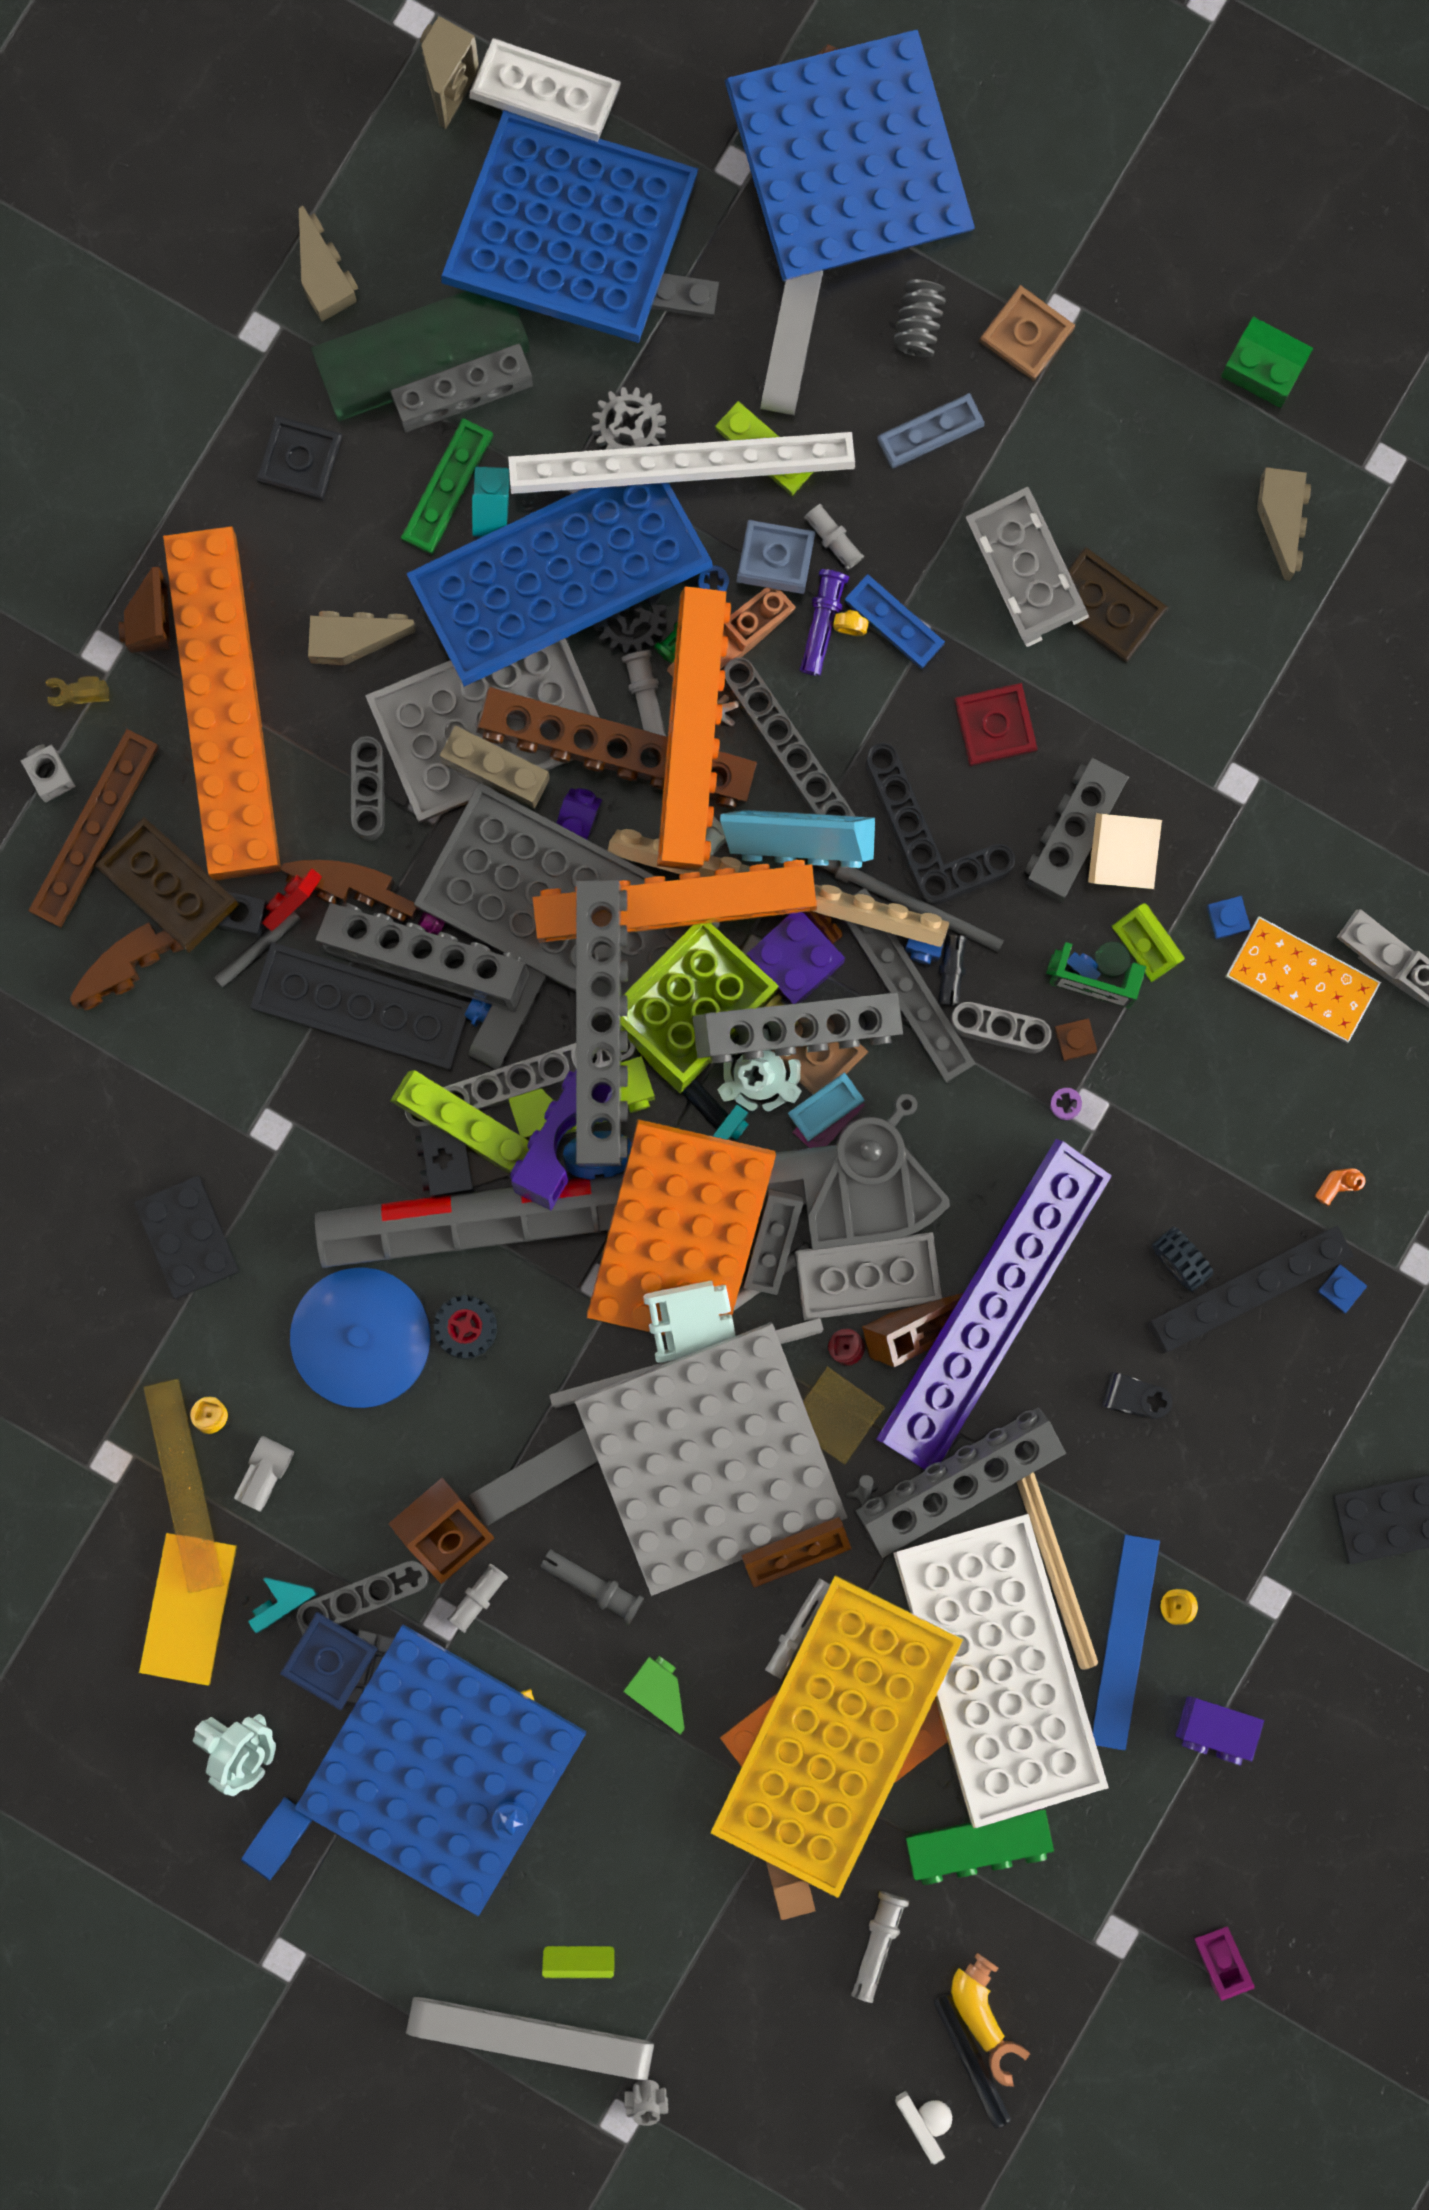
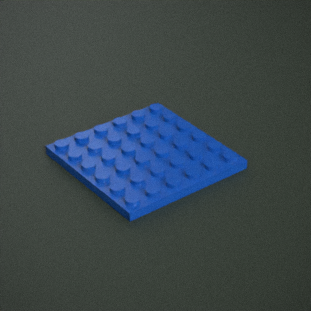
(849, 154)
(570, 226)
(430, 1765)

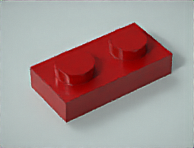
(296, 893)

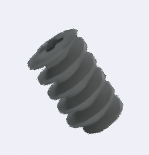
(918, 316)

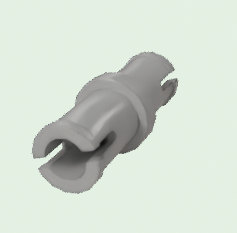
(833, 537)
(477, 1598)

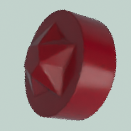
(846, 1347)

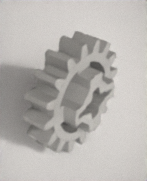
(641, 417)

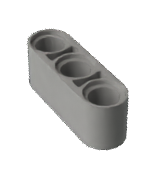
(1017, 1022)

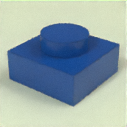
(1228, 917)
(923, 952)
(1083, 966)
(1341, 1288)

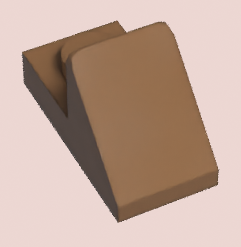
(791, 1893)

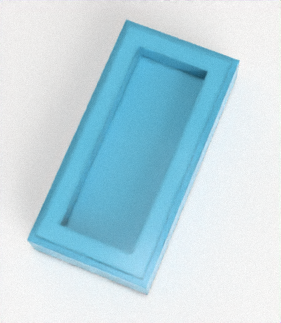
(826, 1107)

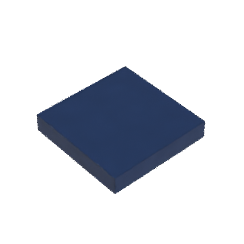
(329, 1661)

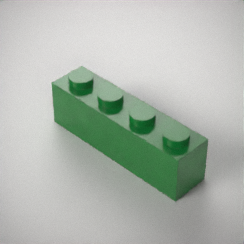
(966, 1848)

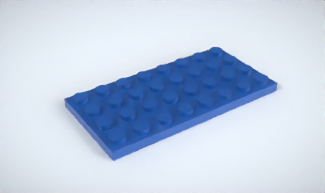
(556, 574)

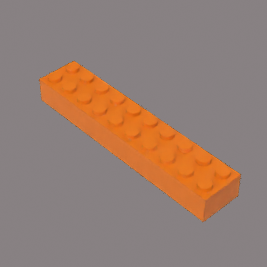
(222, 703)

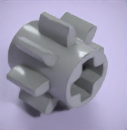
(646, 2102)

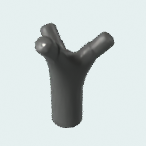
(864, 1491)

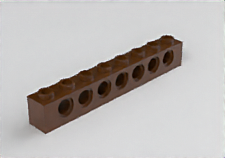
(499, 704)

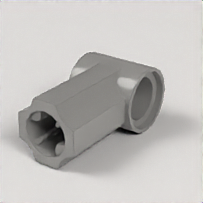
(266, 1466)

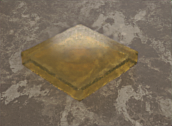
(840, 1414)

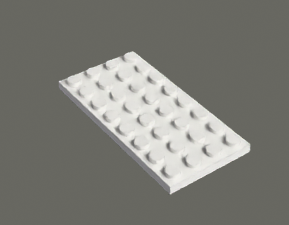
(1012, 1687)

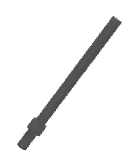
(914, 904)

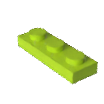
(744, 425)

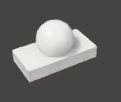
(931, 2120)

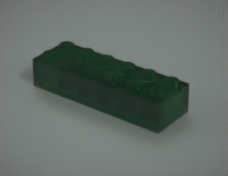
(373, 361)

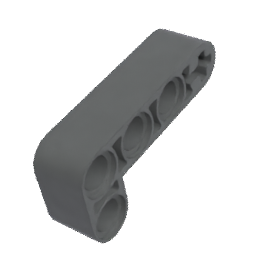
(361, 1591)

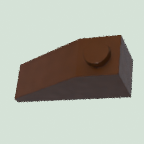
(908, 1331)

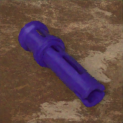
(826, 606)

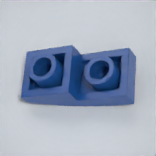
(276, 1839)

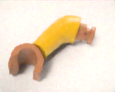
(971, 2001)

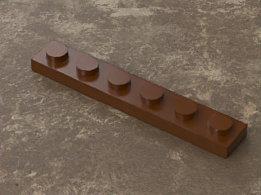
(93, 828)

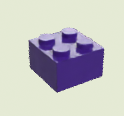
(796, 957)
(1219, 1728)

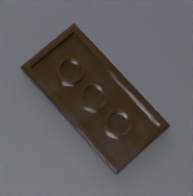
(166, 884)

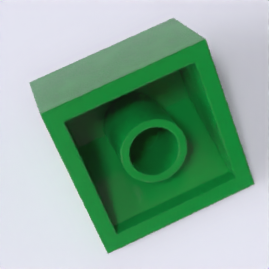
(1266, 362)

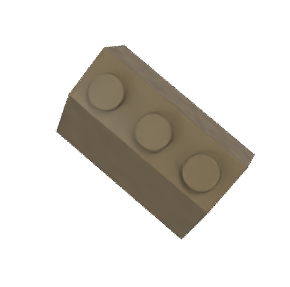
(449, 66)

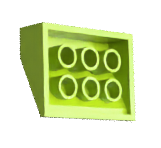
(691, 979)

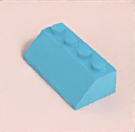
(799, 836)

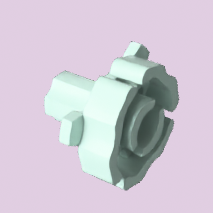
(741, 1083)
(235, 1752)

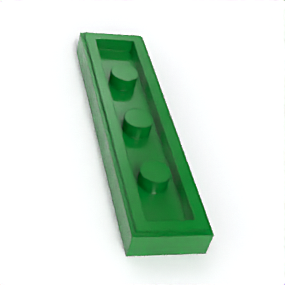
(447, 486)

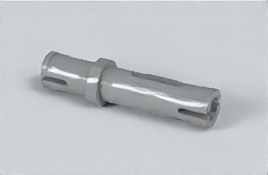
(795, 1635)

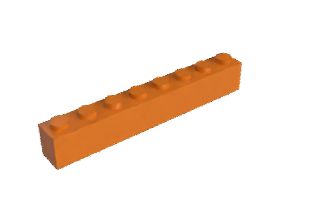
(692, 729)
(688, 900)

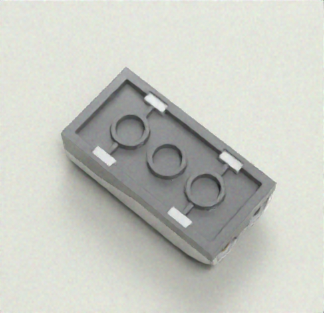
(1026, 566)

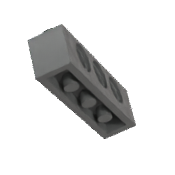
(462, 388)
(1057, 881)

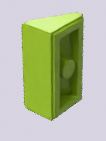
(1148, 942)
(578, 1962)

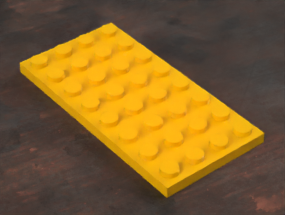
(836, 1736)

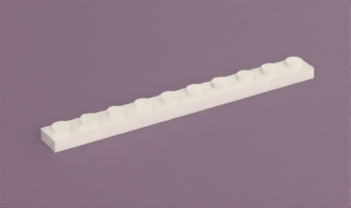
(681, 462)

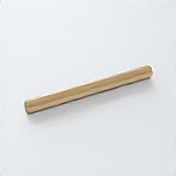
(1057, 1572)

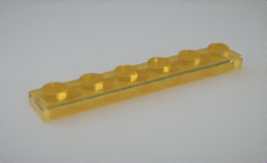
(183, 1486)

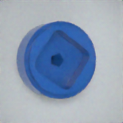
(510, 1821)

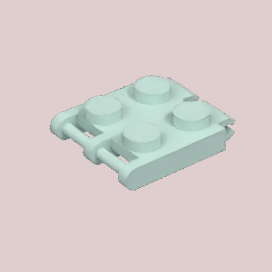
(689, 1319)

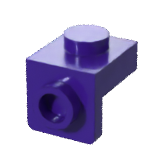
(579, 811)

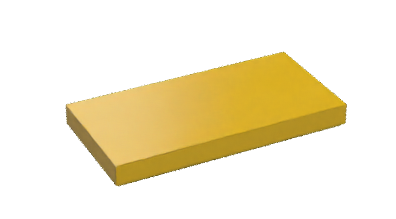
(183, 1624)

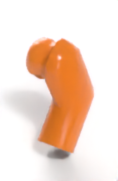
(1338, 1181)

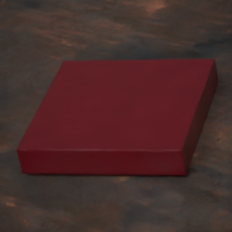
(995, 724)

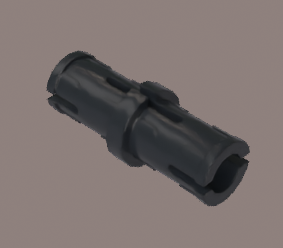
(952, 970)

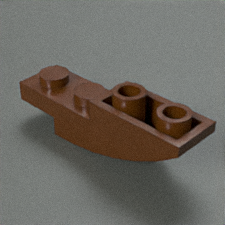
(366, 883)
(116, 967)

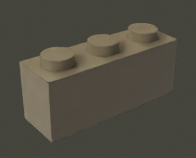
(494, 767)

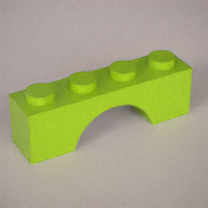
(531, 1107)
(460, 1120)

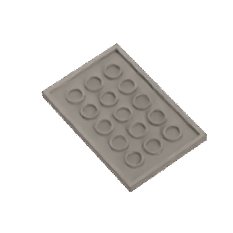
(424, 708)

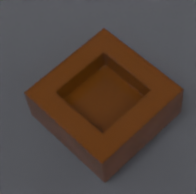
(1075, 1039)

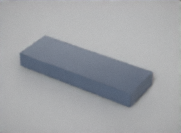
(930, 431)

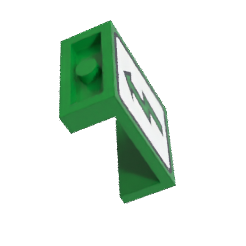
(1086, 986)

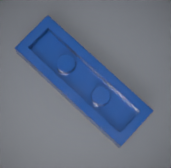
(894, 621)

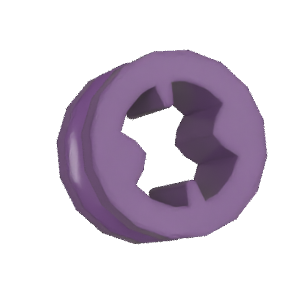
(1073, 1096)

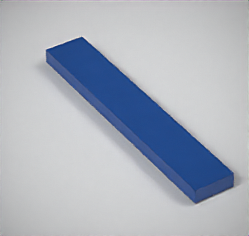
(1124, 1641)

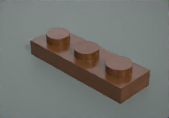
(796, 1552)

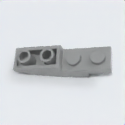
(1387, 955)

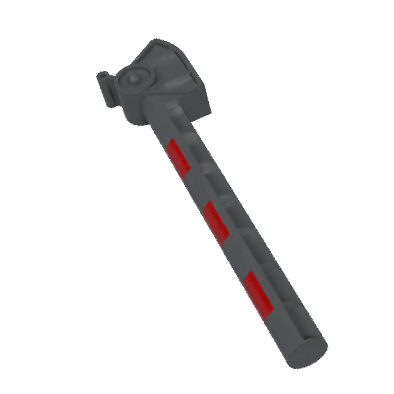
(852, 1193)

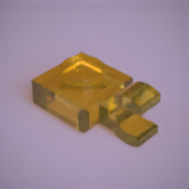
(87, 690)

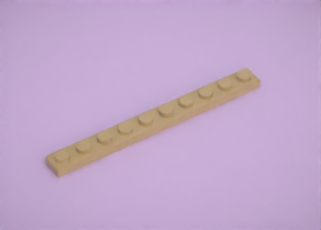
(829, 899)

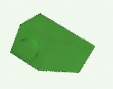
(658, 1692)

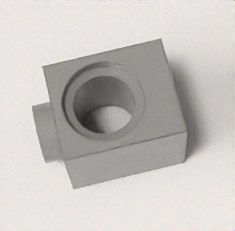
(56, 784)

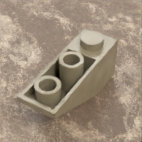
(321, 277)
(1280, 511)
(349, 638)

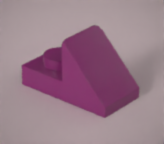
(1224, 1964)

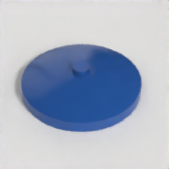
(360, 1337)

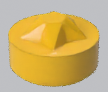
(850, 623)
(209, 1415)
(1179, 1606)

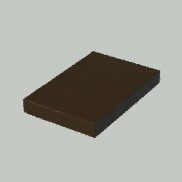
(1117, 607)

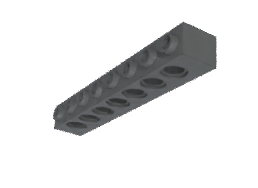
(591, 898)

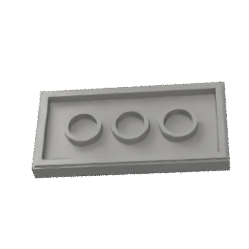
(868, 1276)

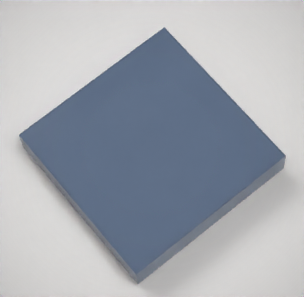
(775, 556)

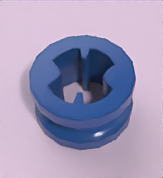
(721, 575)

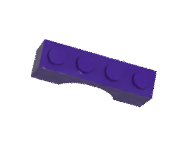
(540, 1173)

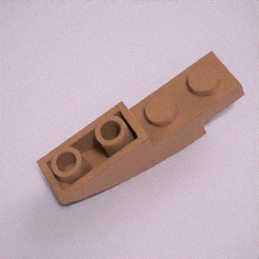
(753, 623)

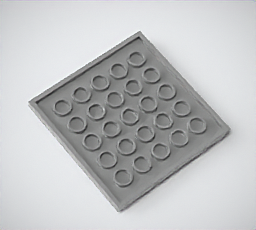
(710, 1457)

